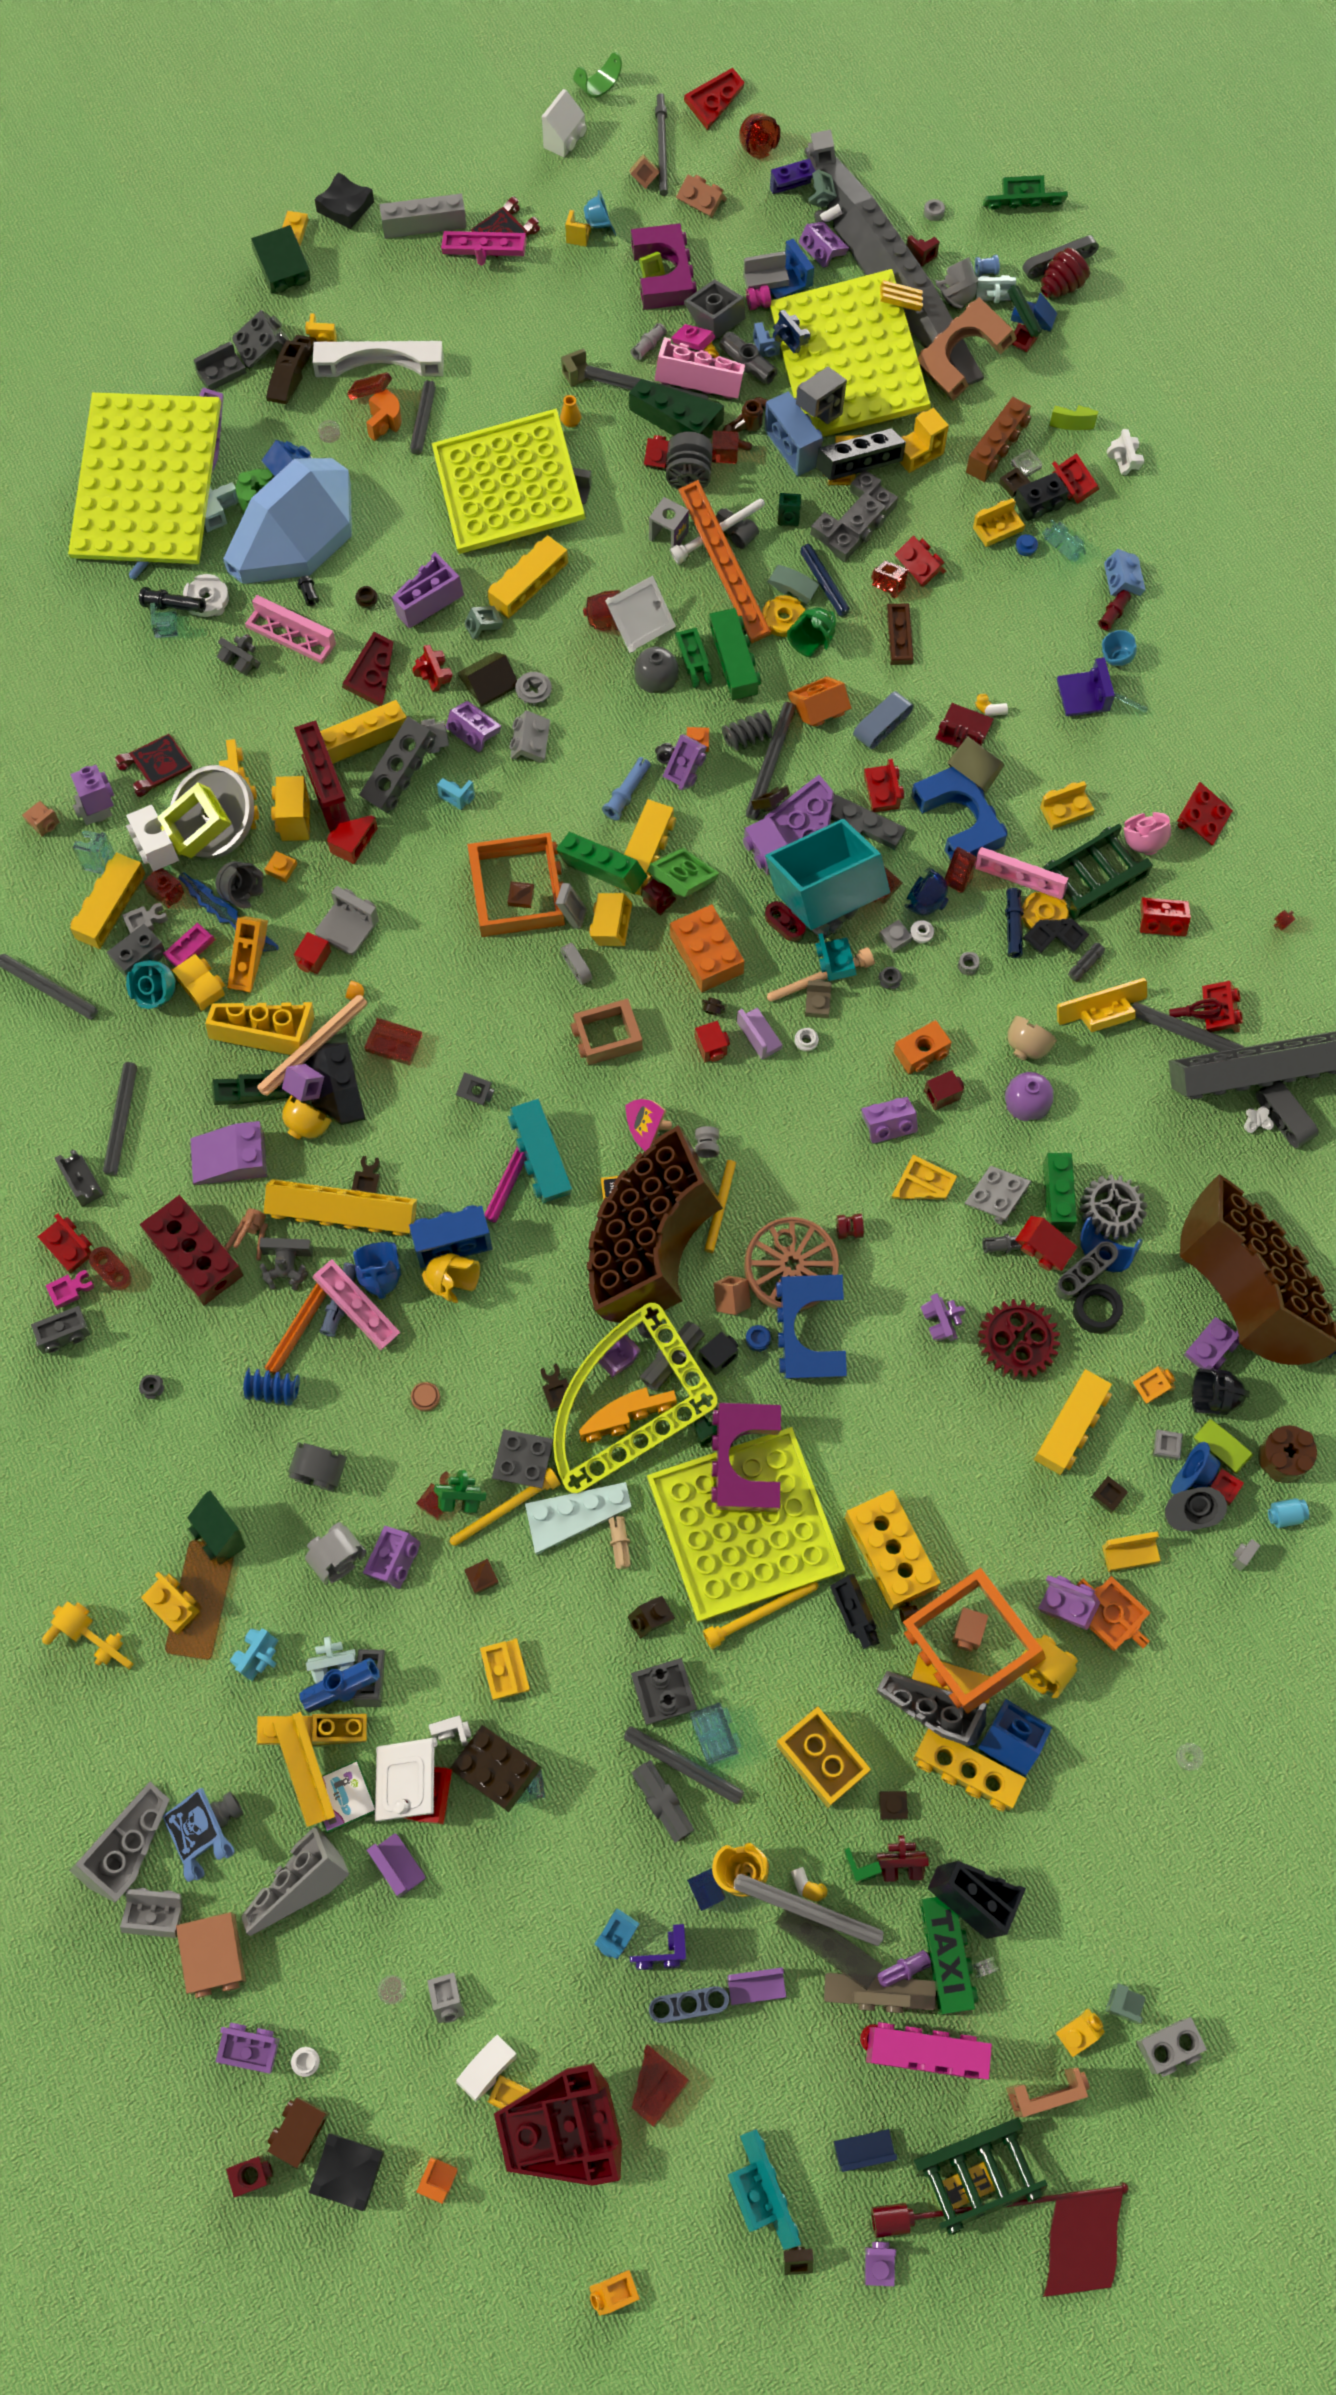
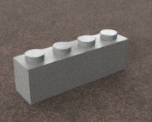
(423, 216)

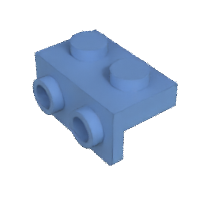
(1124, 573)

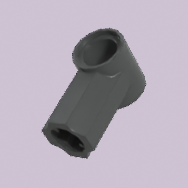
(740, 533)

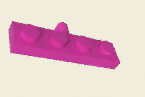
(483, 244)

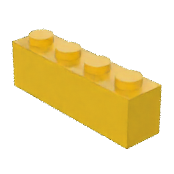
(527, 576)
(363, 731)
(650, 836)
(107, 900)
(1073, 1421)

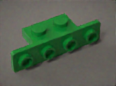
(1024, 191)

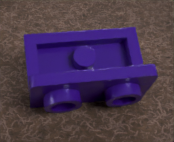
(791, 176)

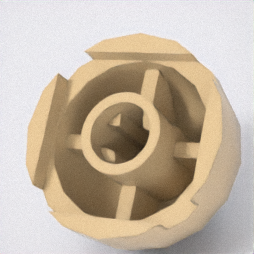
(1029, 1039)

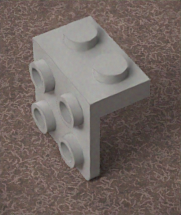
(347, 921)

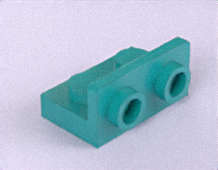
(836, 958)

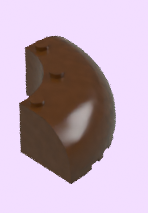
(648, 1227)
(1258, 1277)

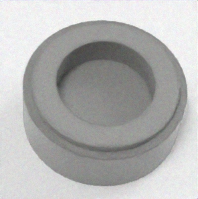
(934, 210)

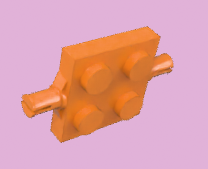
(1117, 1615)

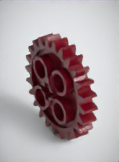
(1036, 1352)

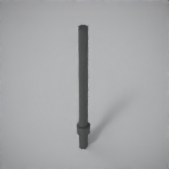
(661, 115)

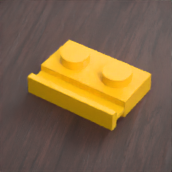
(504, 1669)

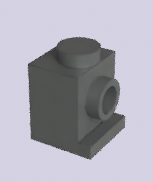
(466, 1085)

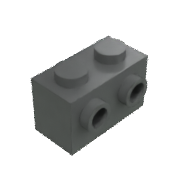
(136, 948)

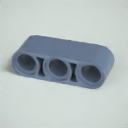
(883, 720)
(701, 1998)

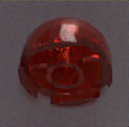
(759, 134)

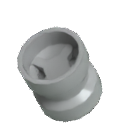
(707, 1142)

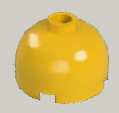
(304, 1119)

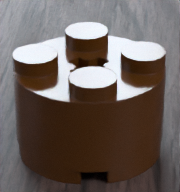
(1299, 1446)

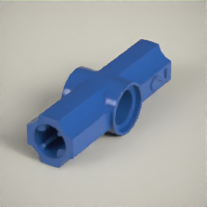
(339, 1685)

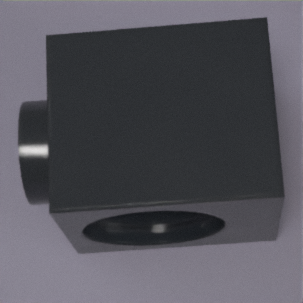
(719, 1352)

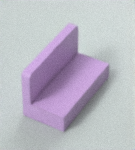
(758, 1032)

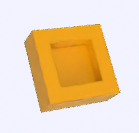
(280, 866)

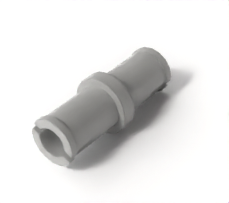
(648, 341)

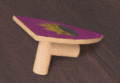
(645, 1121)

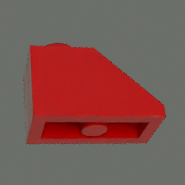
(352, 838)

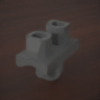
(245, 660)

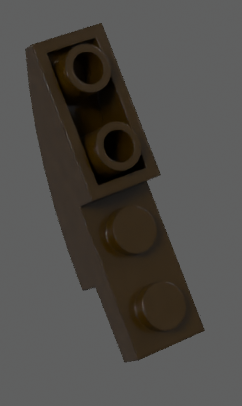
(288, 369)

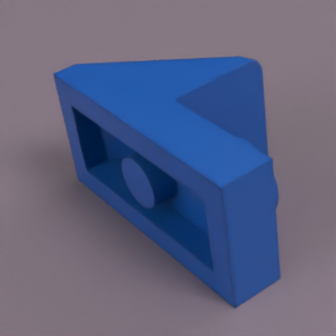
(1043, 312)

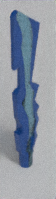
(215, 905)

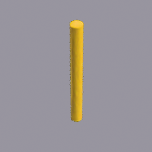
(717, 1217)

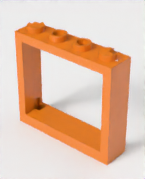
(510, 847)
(999, 1680)

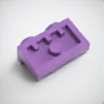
(822, 243)
(471, 725)
(1212, 1344)
(392, 1556)
(1069, 1602)

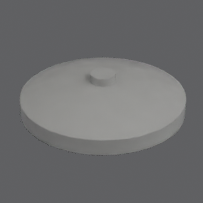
(235, 800)

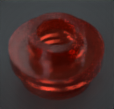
(1284, 919)

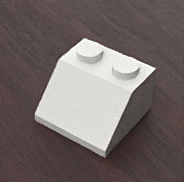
(562, 124)

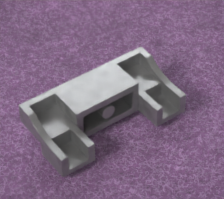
(859, 521)

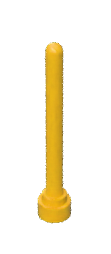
(550, 1481)
(716, 1635)

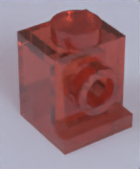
(890, 578)

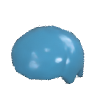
(1119, 648)

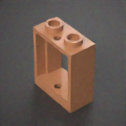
(612, 1050)

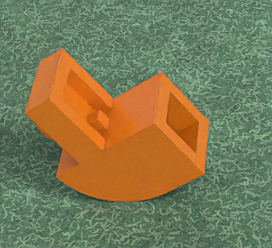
(385, 412)

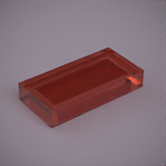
(369, 386)

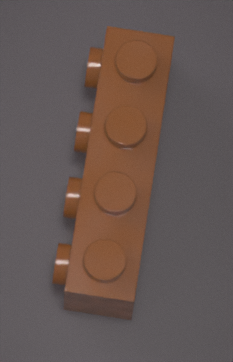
(998, 439)

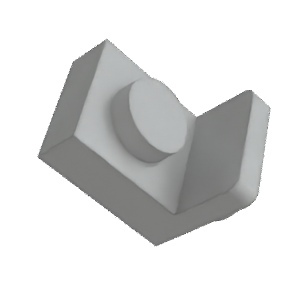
(445, 1998)

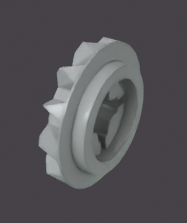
(536, 680)

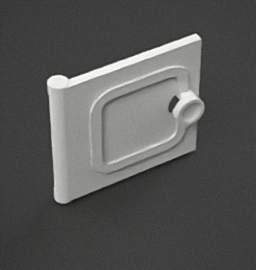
(640, 613)
(404, 1774)

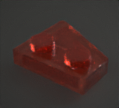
(657, 2087)

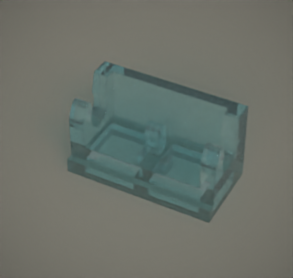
(94, 854)

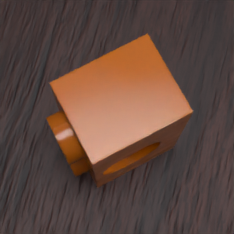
(929, 1036)

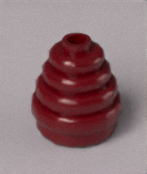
(1064, 274)

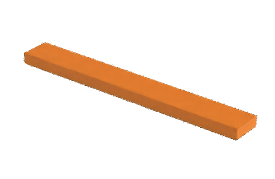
(724, 561)

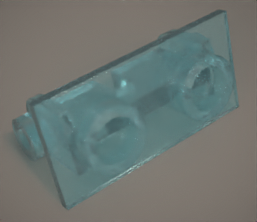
(1071, 545)

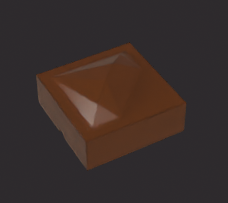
(521, 894)
(481, 1576)

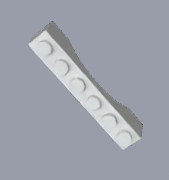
(335, 358)

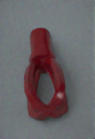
(1189, 1009)

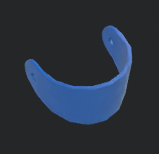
(1090, 1240)

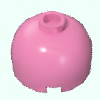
(1147, 833)

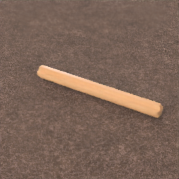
(313, 1044)

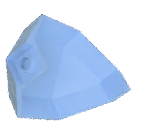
(293, 523)

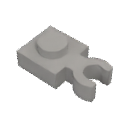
(140, 916)

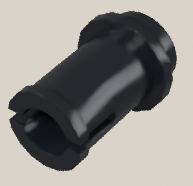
(306, 585)

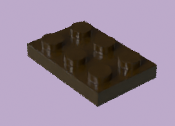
(495, 1768)

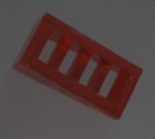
(960, 870)

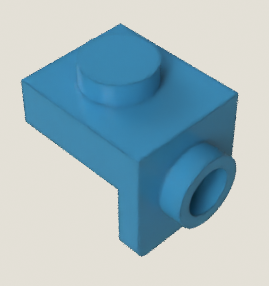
(616, 1934)

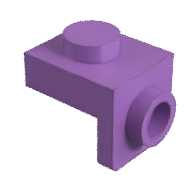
(620, 1356)

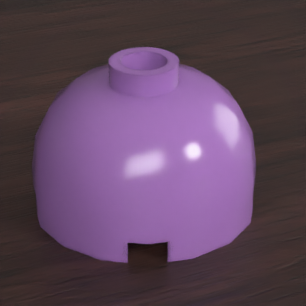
(1029, 1096)

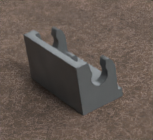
(79, 1178)

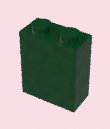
(281, 259)

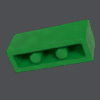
(1060, 1191)

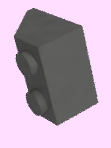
(716, 308)

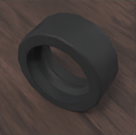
(1109, 1294)

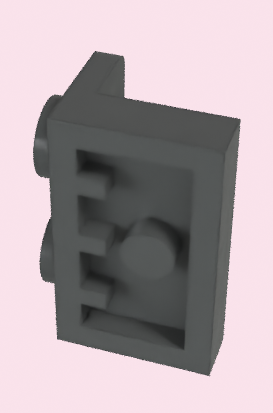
(219, 366)

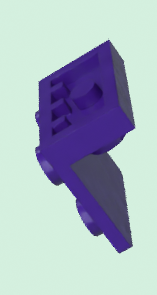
(1087, 690)
(676, 1942)

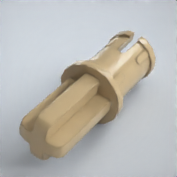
(620, 1542)

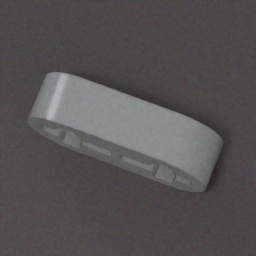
(576, 963)

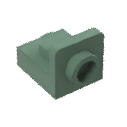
(824, 189)
(482, 619)

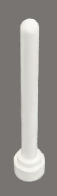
(680, 552)

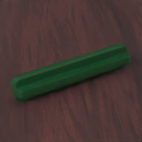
(1024, 311)

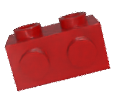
(1045, 1243)

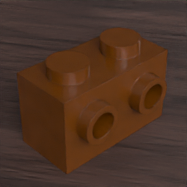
(298, 2131)

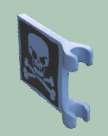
(195, 1831)

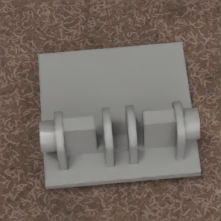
(998, 1193)

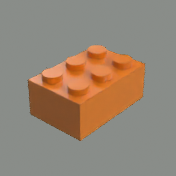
(707, 948)

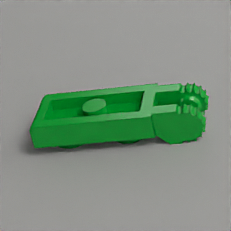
(693, 655)

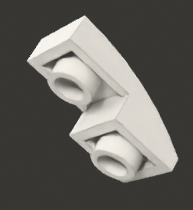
(485, 2067)

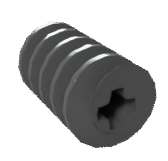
(747, 730)

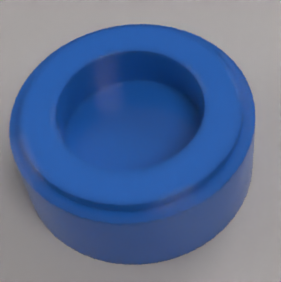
(758, 1338)

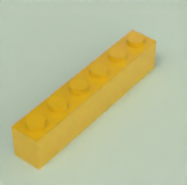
(339, 1206)

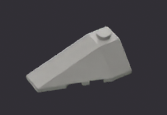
(118, 1853)
(305, 1878)

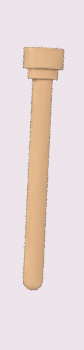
(862, 959)

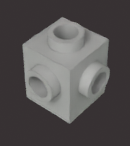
(440, 730)

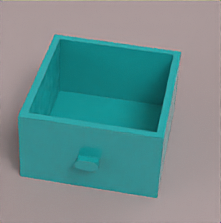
(827, 874)

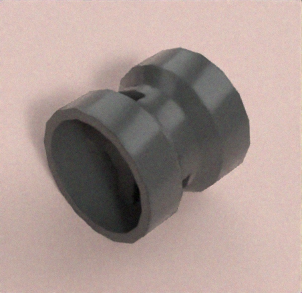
(226, 1809)

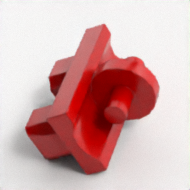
(429, 668)

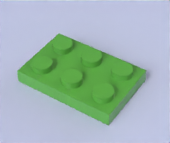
(683, 872)

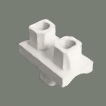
(1124, 451)

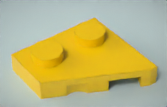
(924, 1181)

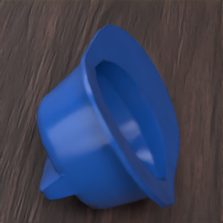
(1198, 1469)

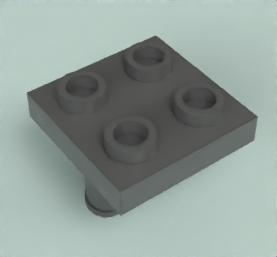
(663, 1691)

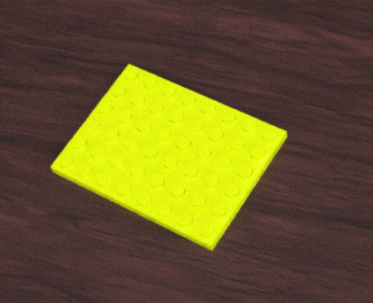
(861, 342)
(145, 478)

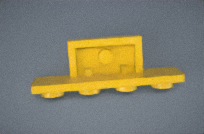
(1104, 1007)

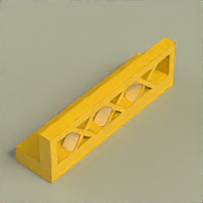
(303, 1769)

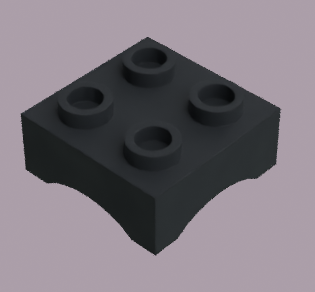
(344, 201)
(346, 2172)

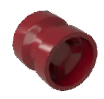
(844, 1226)

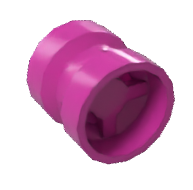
(756, 298)

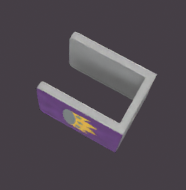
(677, 525)

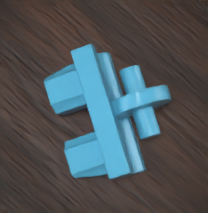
(257, 1655)

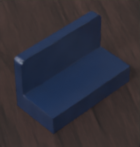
(864, 2150)

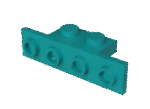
(760, 2193)

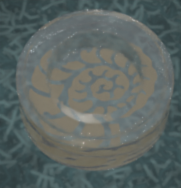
(329, 431)
(392, 1990)

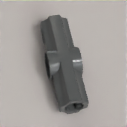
(748, 355)
(659, 1369)
(662, 1801)

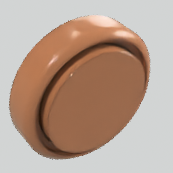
(425, 1396)

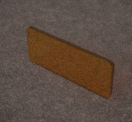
(208, 1585)

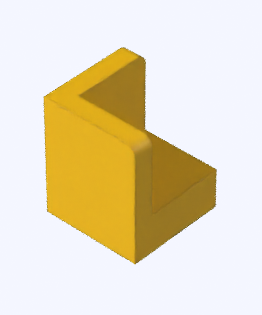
(576, 232)

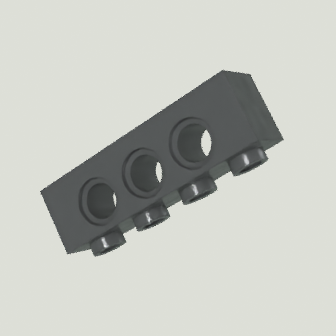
(386, 769)

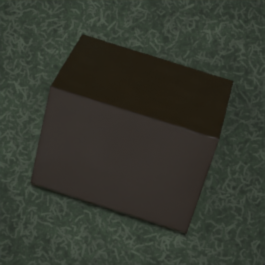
(489, 678)

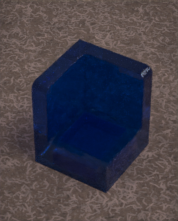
(706, 1890)

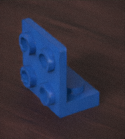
(798, 269)

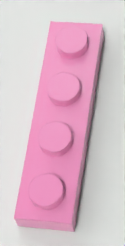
(1021, 873)
(356, 1304)

